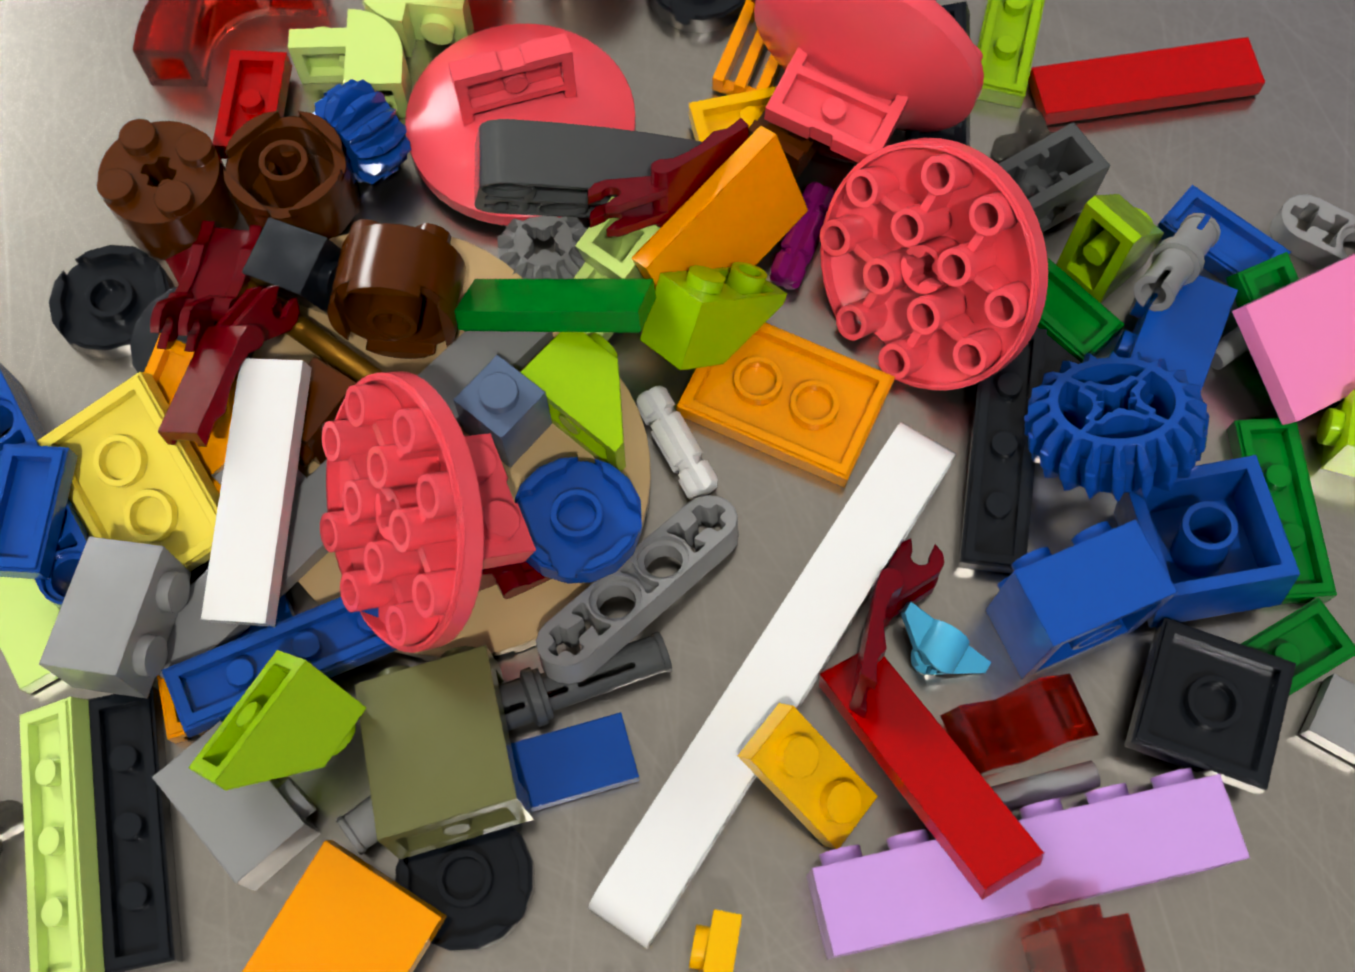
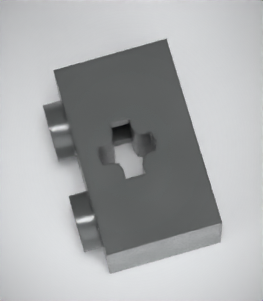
(1058, 174)

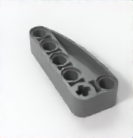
(552, 165)

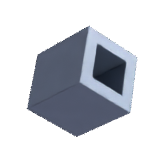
(506, 407)

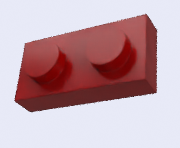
(252, 86)

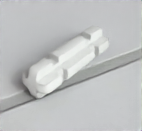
(676, 442)

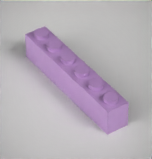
(1087, 851)

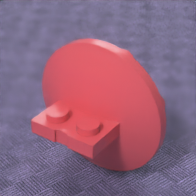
(867, 70)
(507, 74)
(935, 261)
(414, 510)

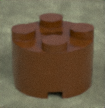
(292, 173)
(163, 185)
(397, 288)

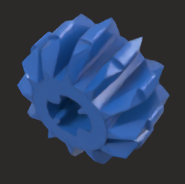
(367, 129)

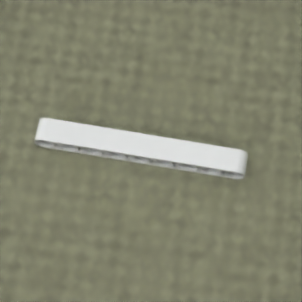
(779, 669)

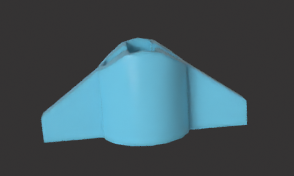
(939, 646)

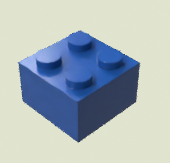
(1216, 540)
(1078, 596)

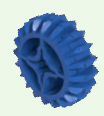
(1116, 425)

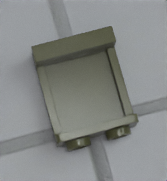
(439, 752)

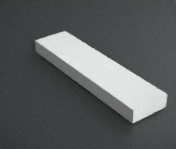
(257, 493)

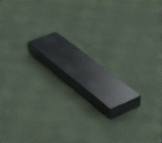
(1001, 465)
(133, 834)

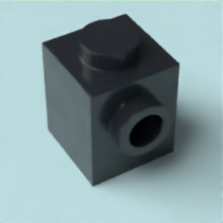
(297, 262)

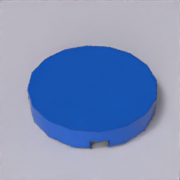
(580, 519)

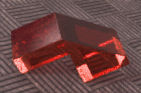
(1021, 724)

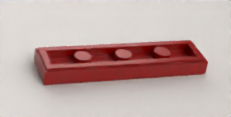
(1146, 80)
(935, 778)

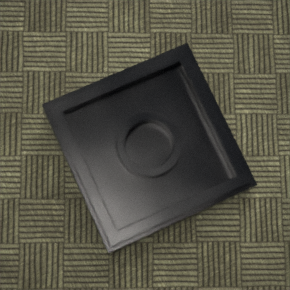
(1211, 705)

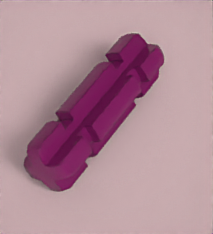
(802, 238)

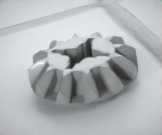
(517, 247)

